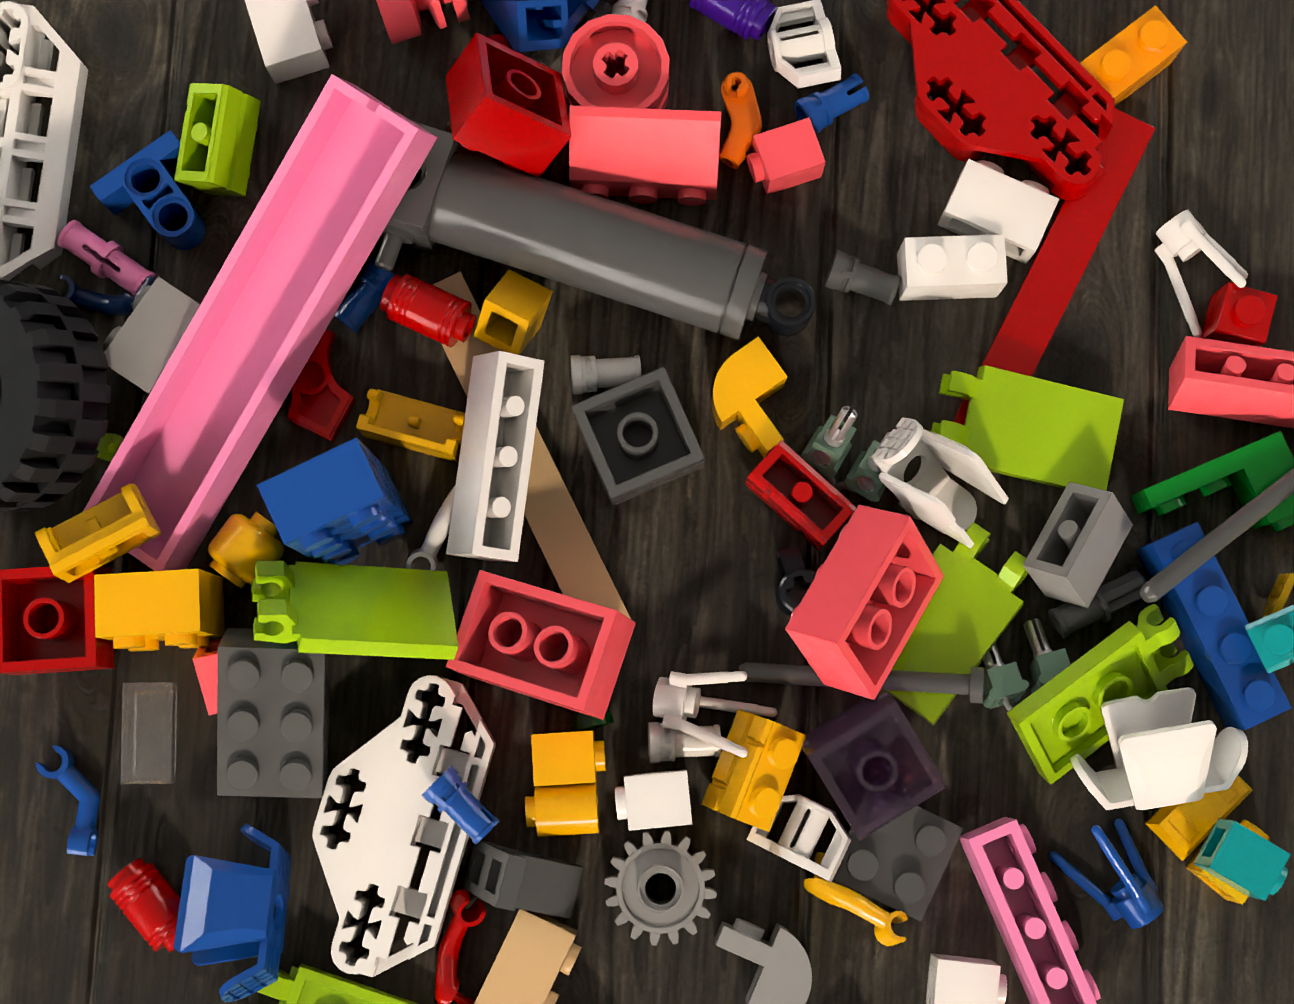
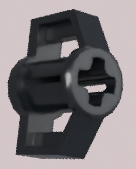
(794, 581)

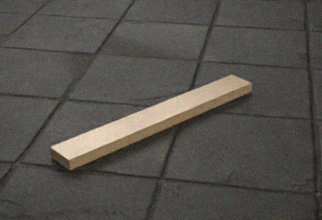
(548, 502)

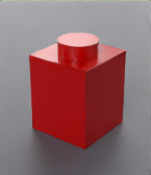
(1239, 315)

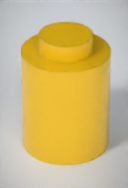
(563, 809)

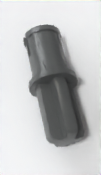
(1108, 600)

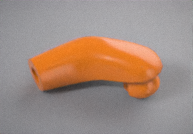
(744, 116)

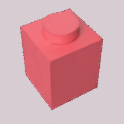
(786, 156)

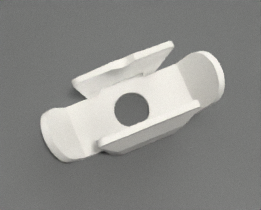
(932, 493)
(1162, 754)

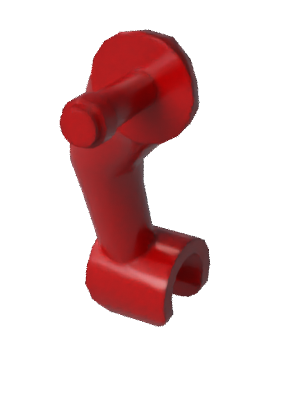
(448, 954)

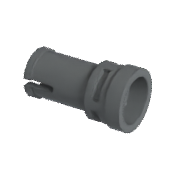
(849, 274)

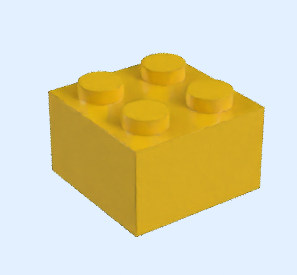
(159, 606)

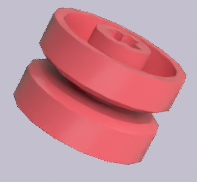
(616, 65)

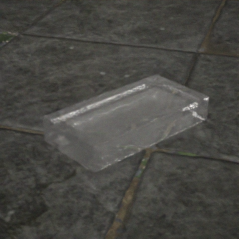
(149, 733)

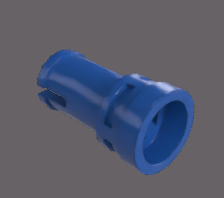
(831, 103)
(364, 297)
(459, 803)

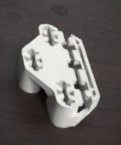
(21, 119)
(392, 822)

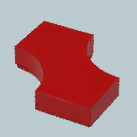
(317, 398)

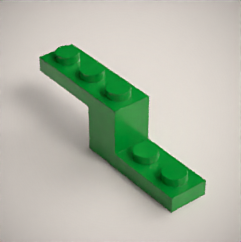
(1249, 470)

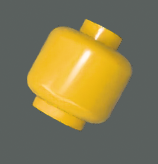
(242, 544)

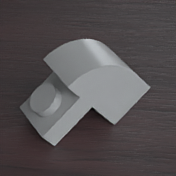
(783, 967)

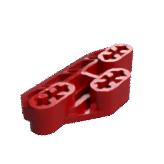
(1002, 93)

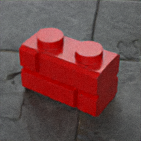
(799, 495)

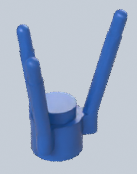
(1133, 895)

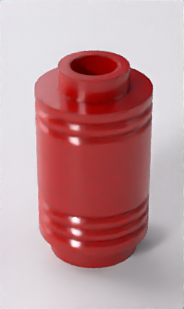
(427, 310)
(147, 903)

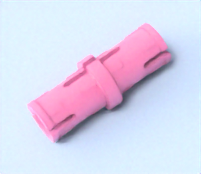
(84, 244)

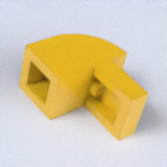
(738, 389)

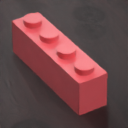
(1233, 381)

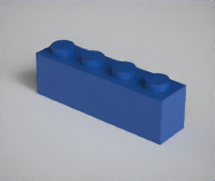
(1216, 635)

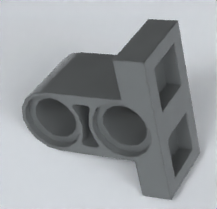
(522, 880)

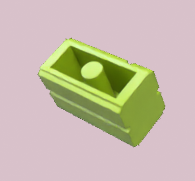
(217, 139)

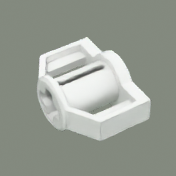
(803, 45)
(802, 836)

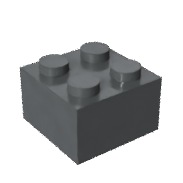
(638, 436)

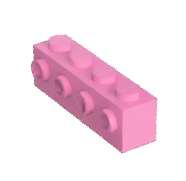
(1025, 914)

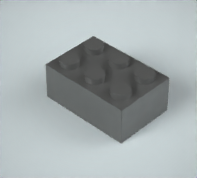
(271, 718)

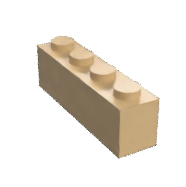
(530, 961)

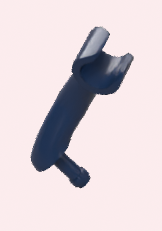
(100, 302)

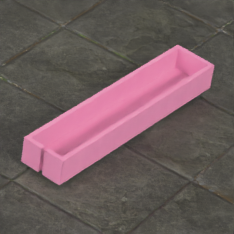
(264, 315)

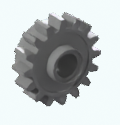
(664, 915)

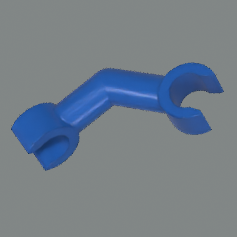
(84, 834)

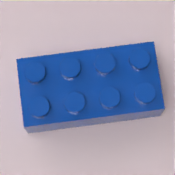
(336, 504)

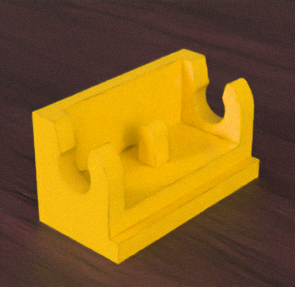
(412, 424)
(98, 534)

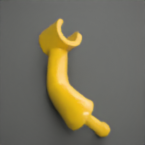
(857, 904)

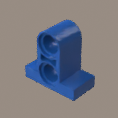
(125, 183)

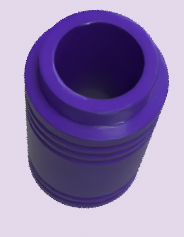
(741, 17)

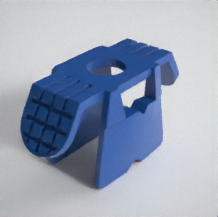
(230, 914)

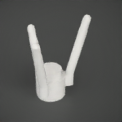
(1185, 238)
(677, 700)

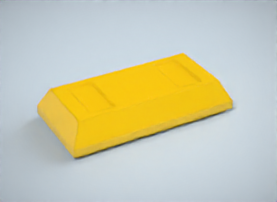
(1188, 824)

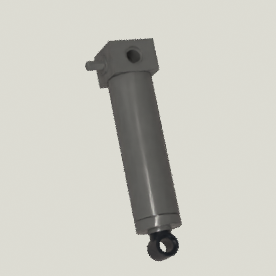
(588, 244)

